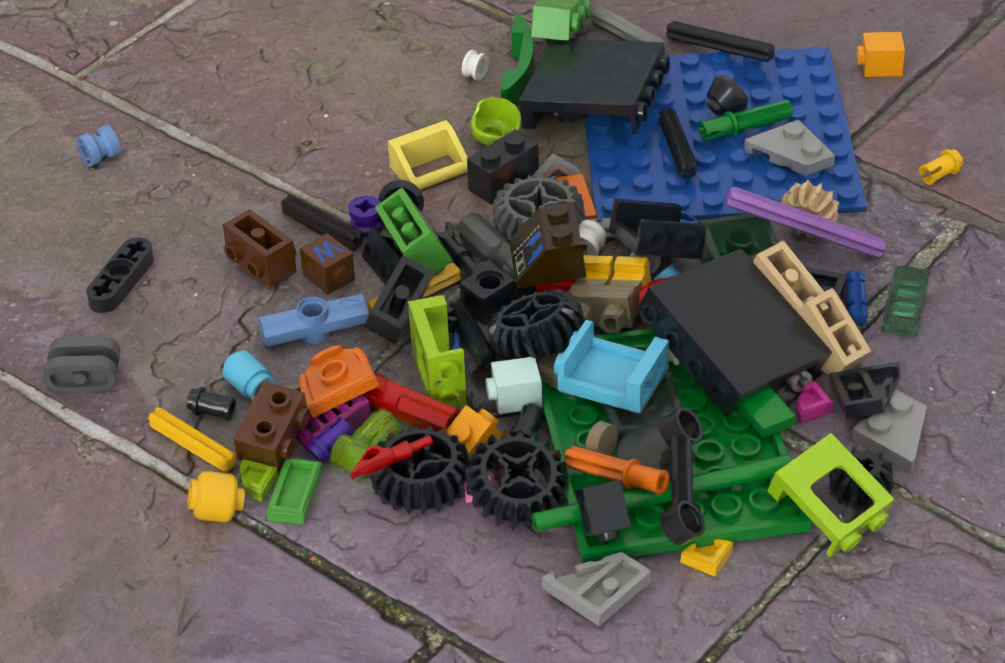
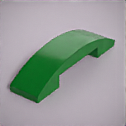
(516, 81)

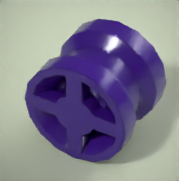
(365, 215)

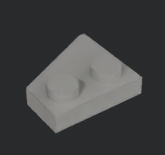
(792, 147)
(895, 430)
(599, 587)

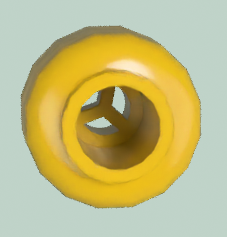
(215, 496)

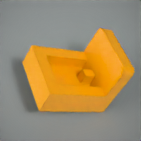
(474, 428)

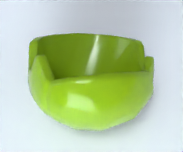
(494, 119)

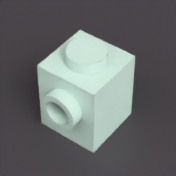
(514, 384)

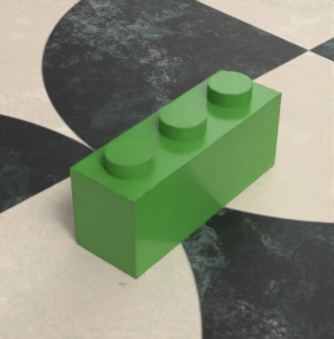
(559, 18)
(413, 232)

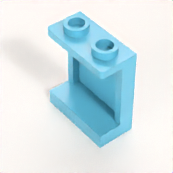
(610, 370)

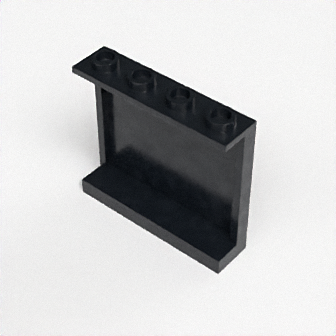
(595, 79)
(732, 329)

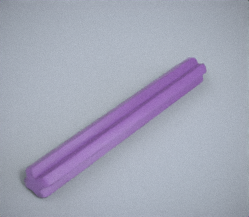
(805, 222)

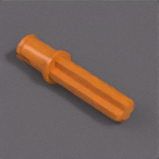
(630, 472)

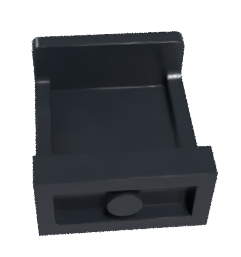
(656, 229)

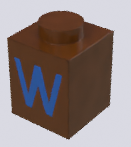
(327, 263)

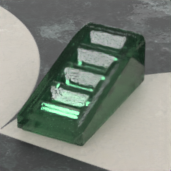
(906, 299)

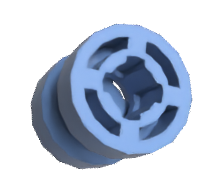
(98, 145)

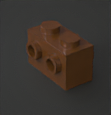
(259, 248)
(272, 425)

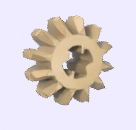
(812, 200)

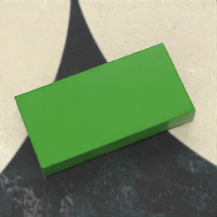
(294, 491)

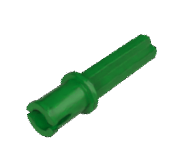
(733, 123)

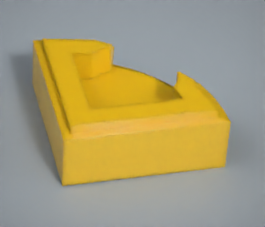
(708, 558)

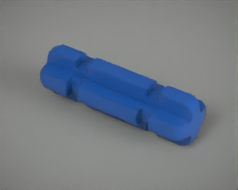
(856, 297)

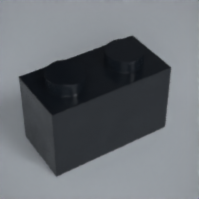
(501, 163)
(391, 309)

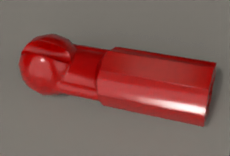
(411, 405)

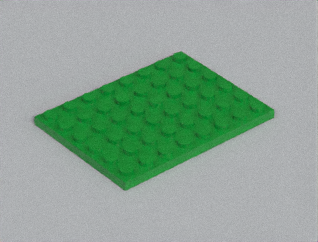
(728, 513)

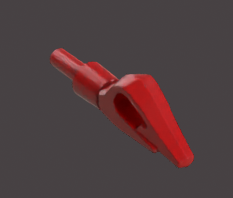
(378, 458)

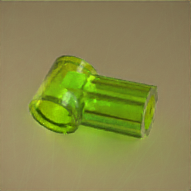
(350, 448)

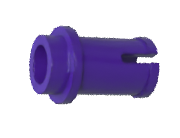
(322, 445)

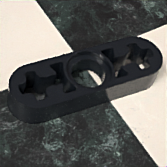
(119, 287)

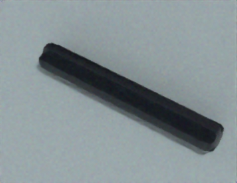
(720, 41)

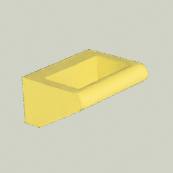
(424, 147)

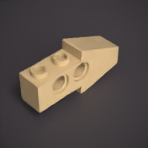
(819, 309)

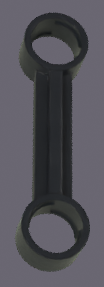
(682, 520)

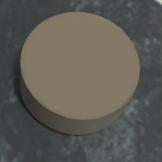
(602, 438)

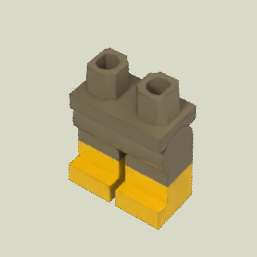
(611, 290)

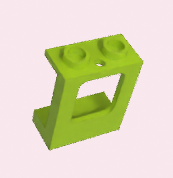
(432, 354)
(814, 464)

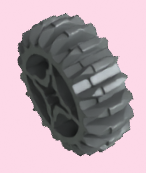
(520, 200)

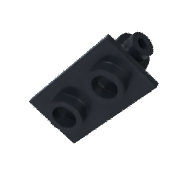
(381, 254)

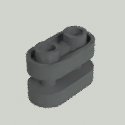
(82, 364)

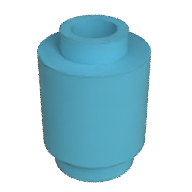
(245, 373)

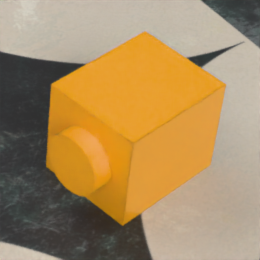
(881, 54)

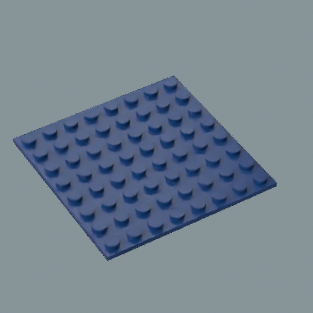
(645, 170)

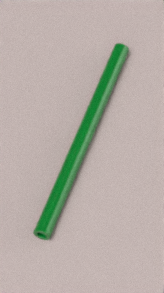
(642, 498)

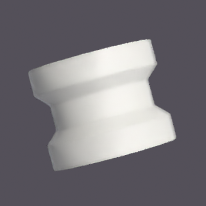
(592, 237)

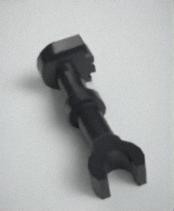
(461, 255)

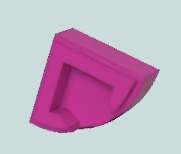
(812, 403)

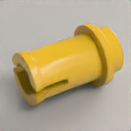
(947, 163)

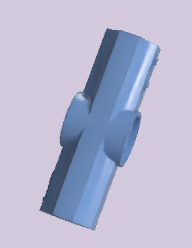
(313, 320)

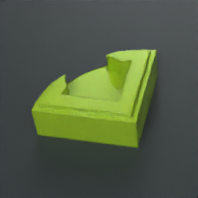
(257, 478)

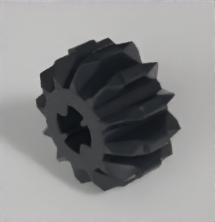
(849, 491)

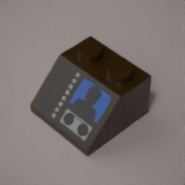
(548, 247)

